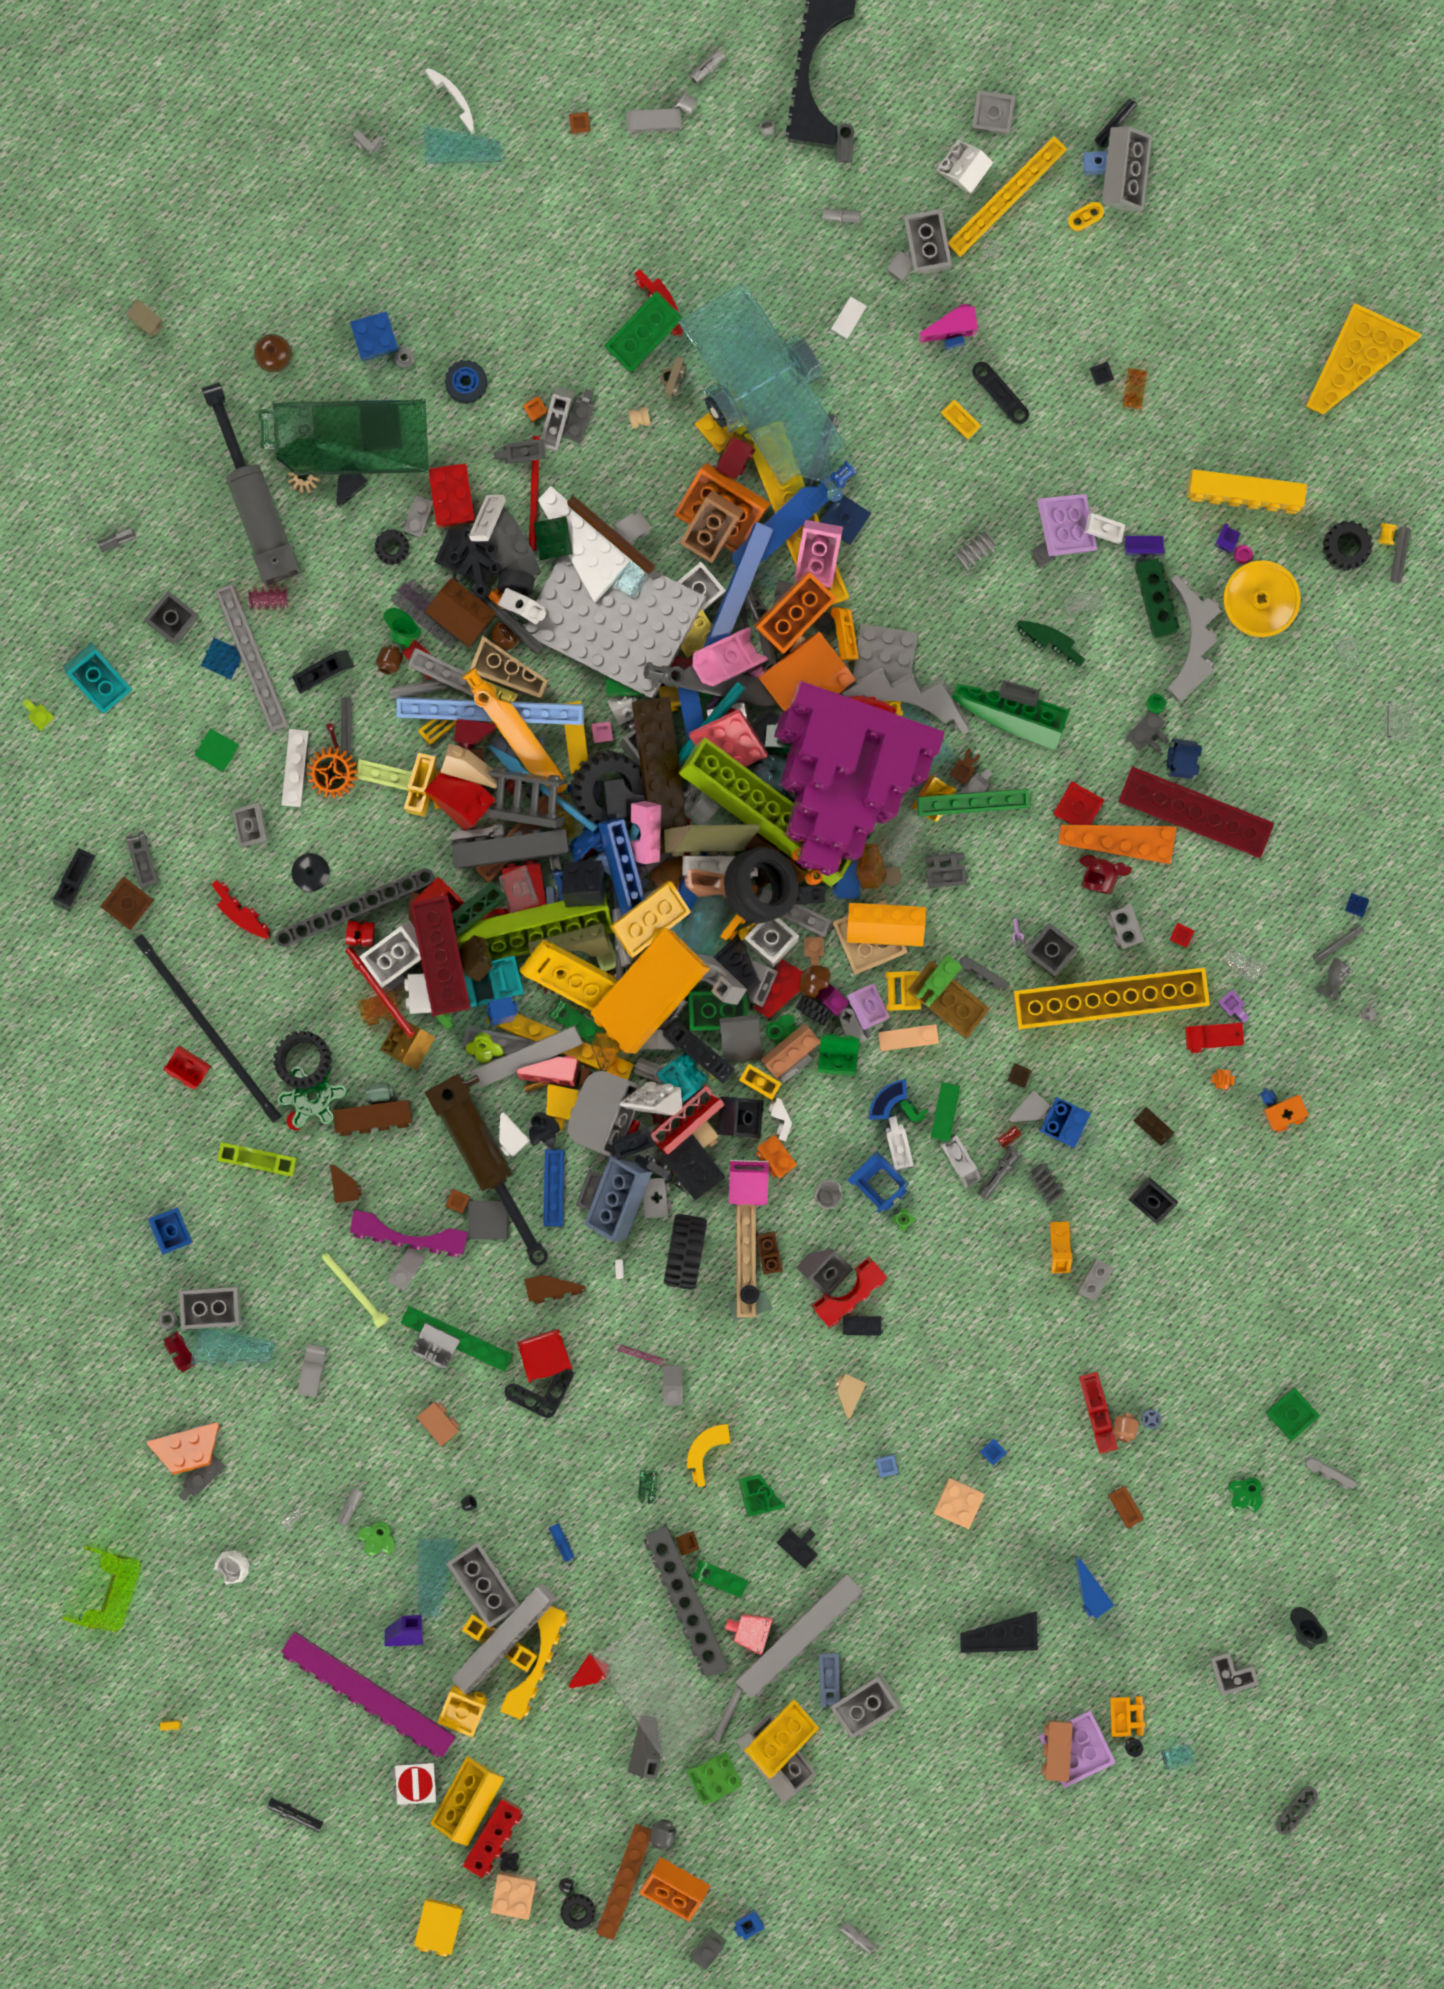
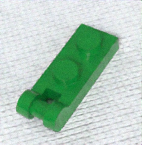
(586, 1027)
(720, 1578)

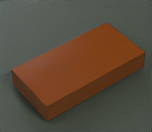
(1125, 1507)

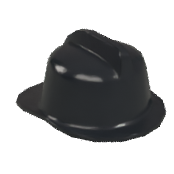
(1308, 1629)

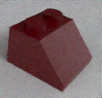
(472, 733)

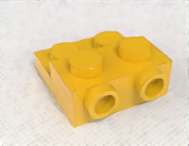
(715, 435)
(462, 1711)

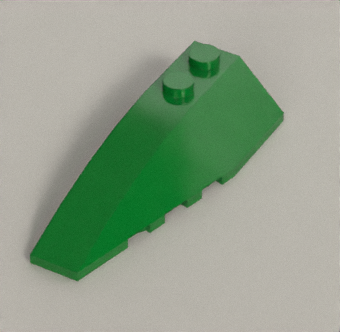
(1036, 724)

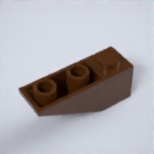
(546, 1286)

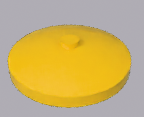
(1261, 599)

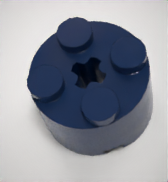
(1183, 758)

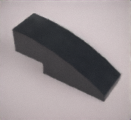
(73, 879)

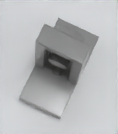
(961, 1161)

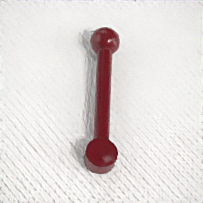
(330, 727)

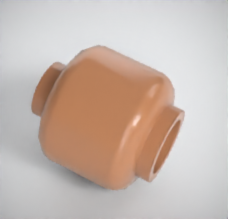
(1125, 1428)

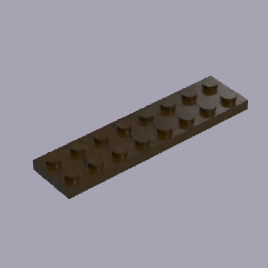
(659, 761)

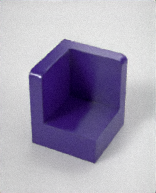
(1227, 539)

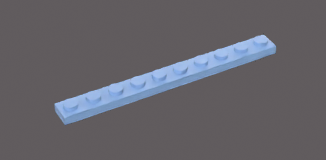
(468, 710)

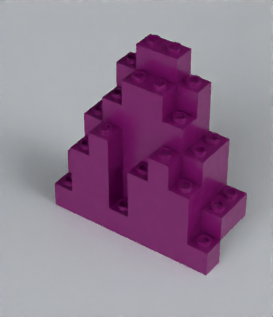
(847, 771)

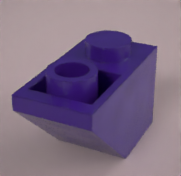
(405, 1631)

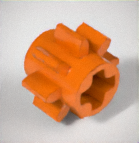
(1222, 1079)

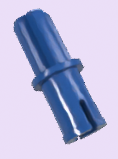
(561, 1542)

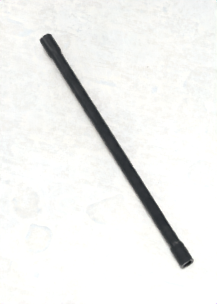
(147, 950)

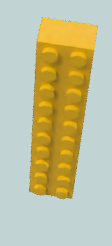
(1111, 998)

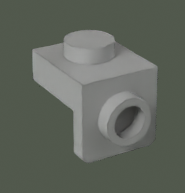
(362, 142)

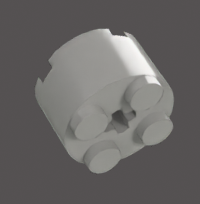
(633, 526)

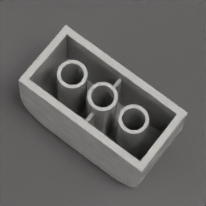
(598, 1114)

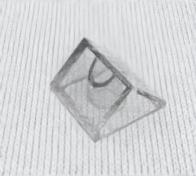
(519, 889)

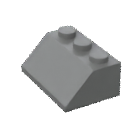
(928, 242)

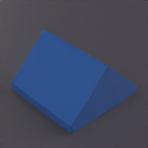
(170, 1231)

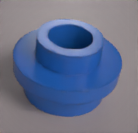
(1268, 1096)

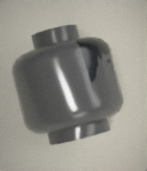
(662, 1834)

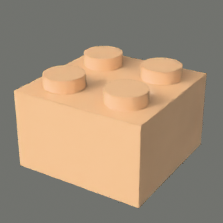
(958, 1503)
(513, 1895)

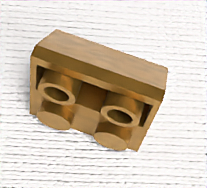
(407, 1049)

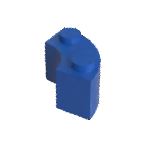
(886, 1099)

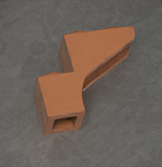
(705, 883)

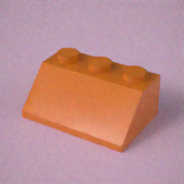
(674, 1889)

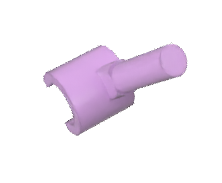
(1018, 935)

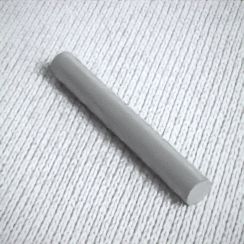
(727, 1714)

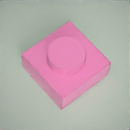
(602, 732)

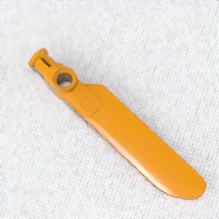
(513, 729)

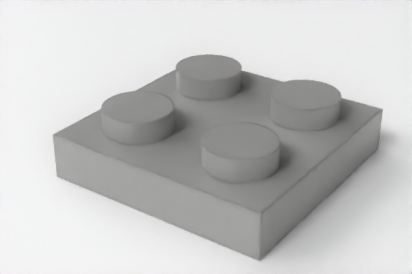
(993, 112)

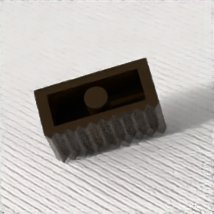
(476, 958)

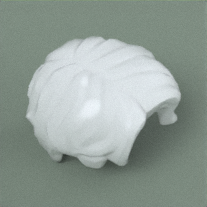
(233, 1566)

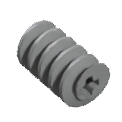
(976, 549)

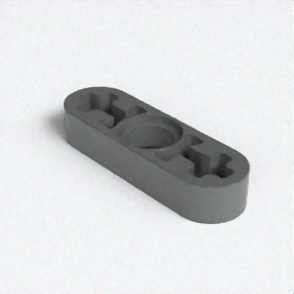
(1310, 1802)

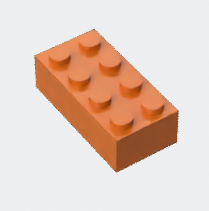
(795, 612)

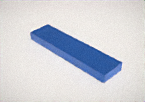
(553, 1187)

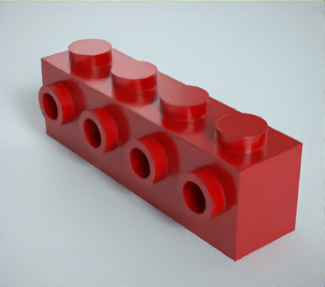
(492, 1837)

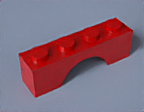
(867, 1279)

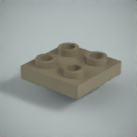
(678, 371)

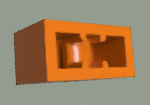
(1294, 1105)

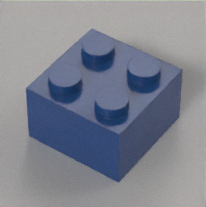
(374, 336)

